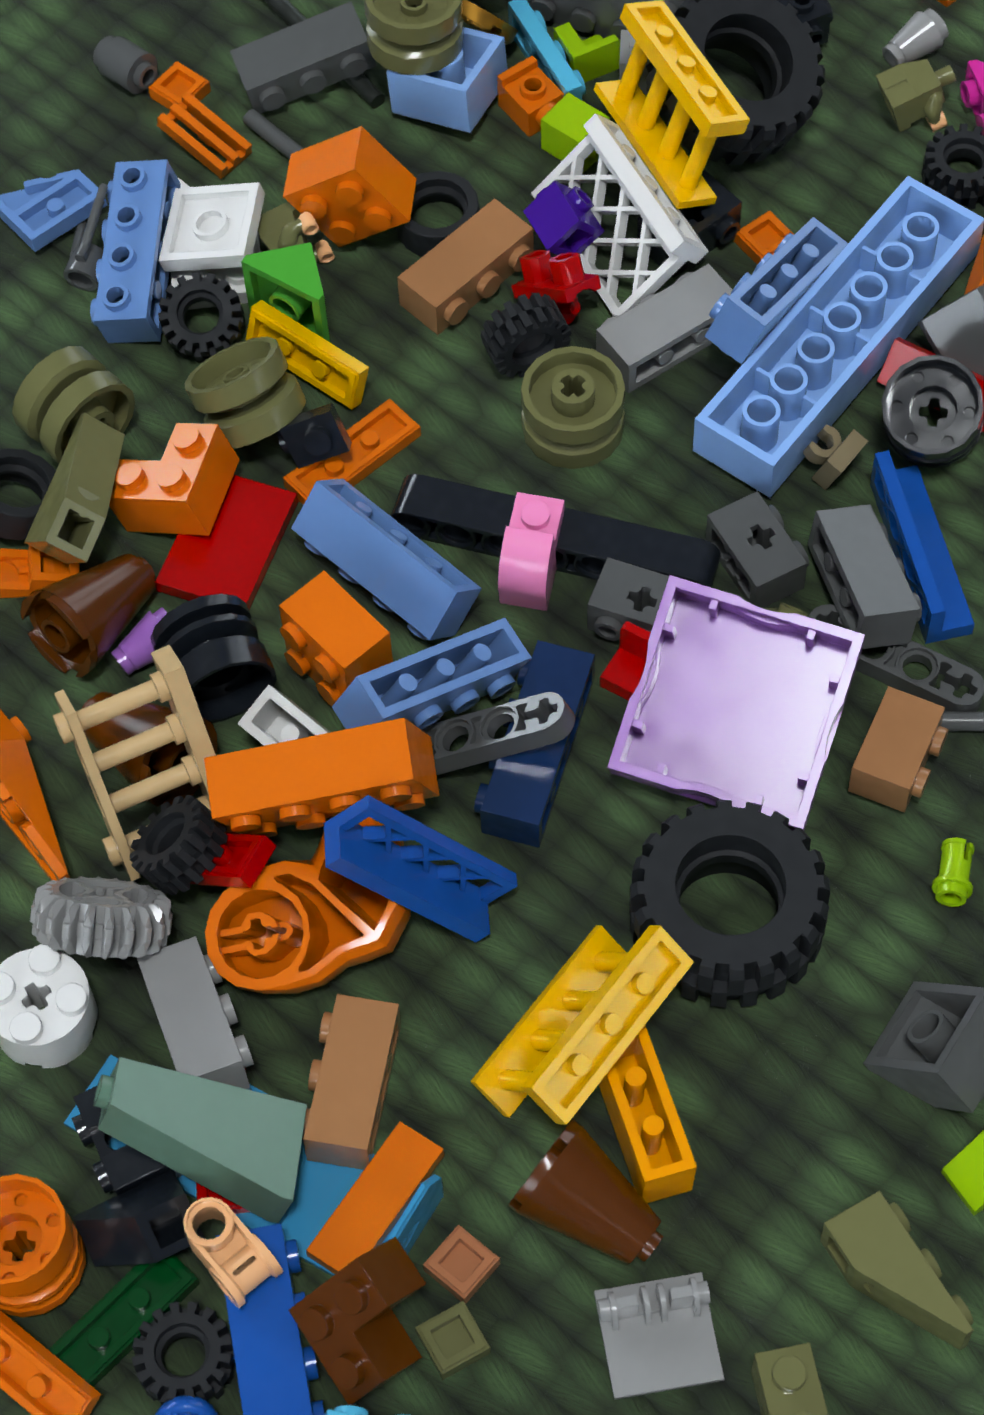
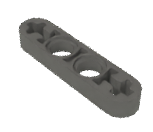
(890, 671)
(537, 723)

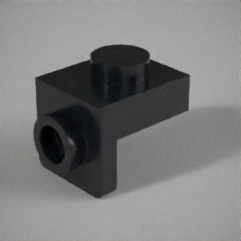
(314, 436)

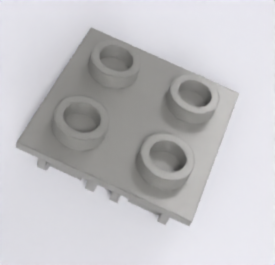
(658, 1335)

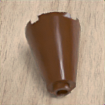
(87, 612)
(150, 762)
(588, 1199)

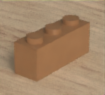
(465, 267)
(350, 1081)

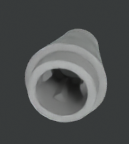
(917, 38)

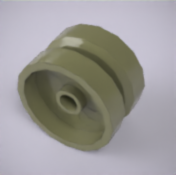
(414, 34)
(61, 390)
(246, 391)
(573, 407)

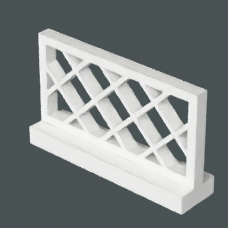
(648, 201)

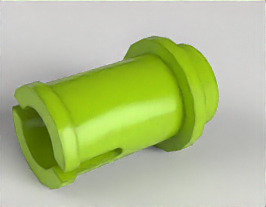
(953, 883)

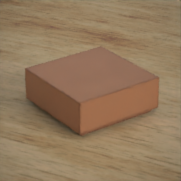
(461, 1264)

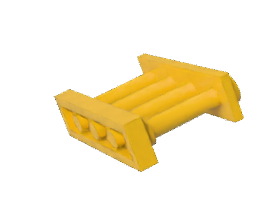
(699, 95)
(582, 1023)

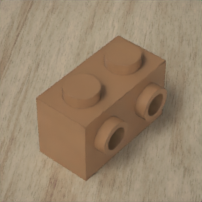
(897, 748)

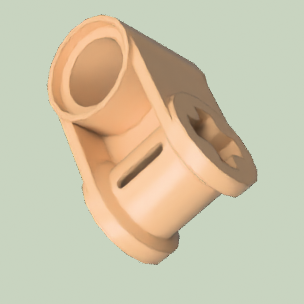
(236, 1257)

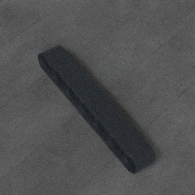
(478, 518)

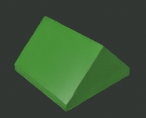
(289, 283)

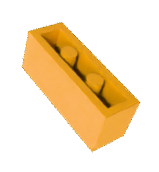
(648, 1123)

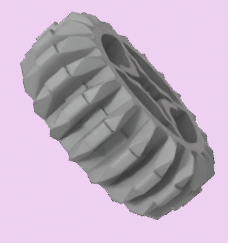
(101, 917)

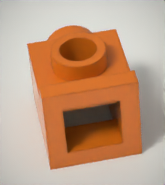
(527, 94)

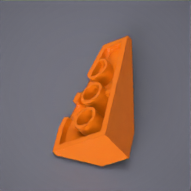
(23, 801)

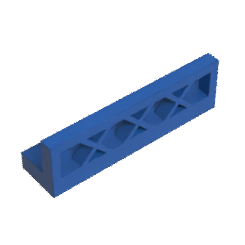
(921, 547)
(406, 872)

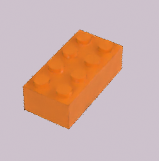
(321, 777)

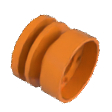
(36, 1221)

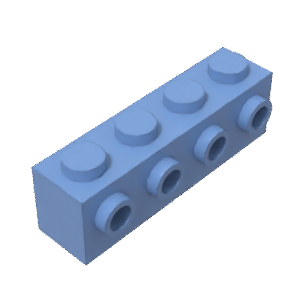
(132, 236)
(772, 290)
(385, 559)
(436, 679)

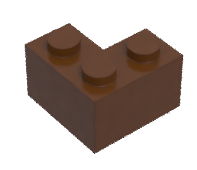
(354, 1324)

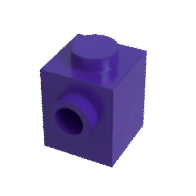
(563, 219)

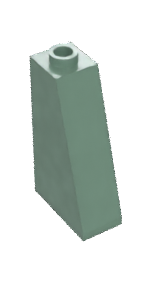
(207, 1131)

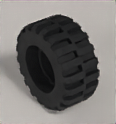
(780, 53)
(747, 845)

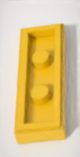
(311, 355)

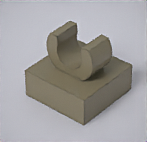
(837, 455)

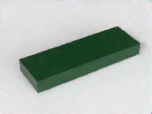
(109, 1327)

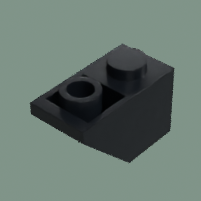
(138, 1224)

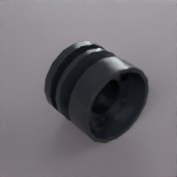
(930, 384)
(218, 652)

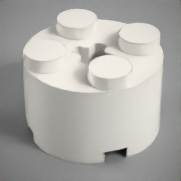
(65, 1025)

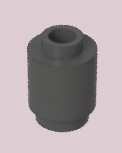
(125, 63)

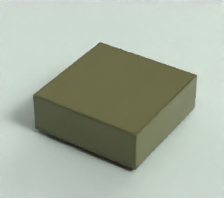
(452, 1340)

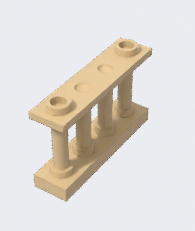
(182, 726)

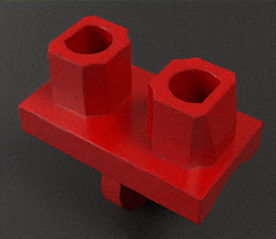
(558, 277)

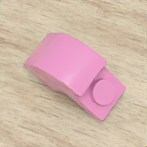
(529, 550)

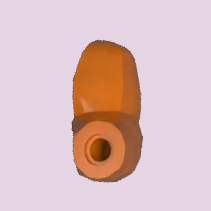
(300, 926)

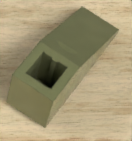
(78, 493)
(885, 1264)

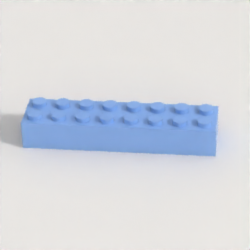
(837, 336)

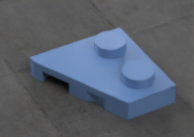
(48, 207)

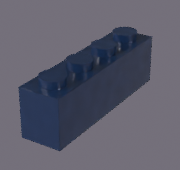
(527, 783)

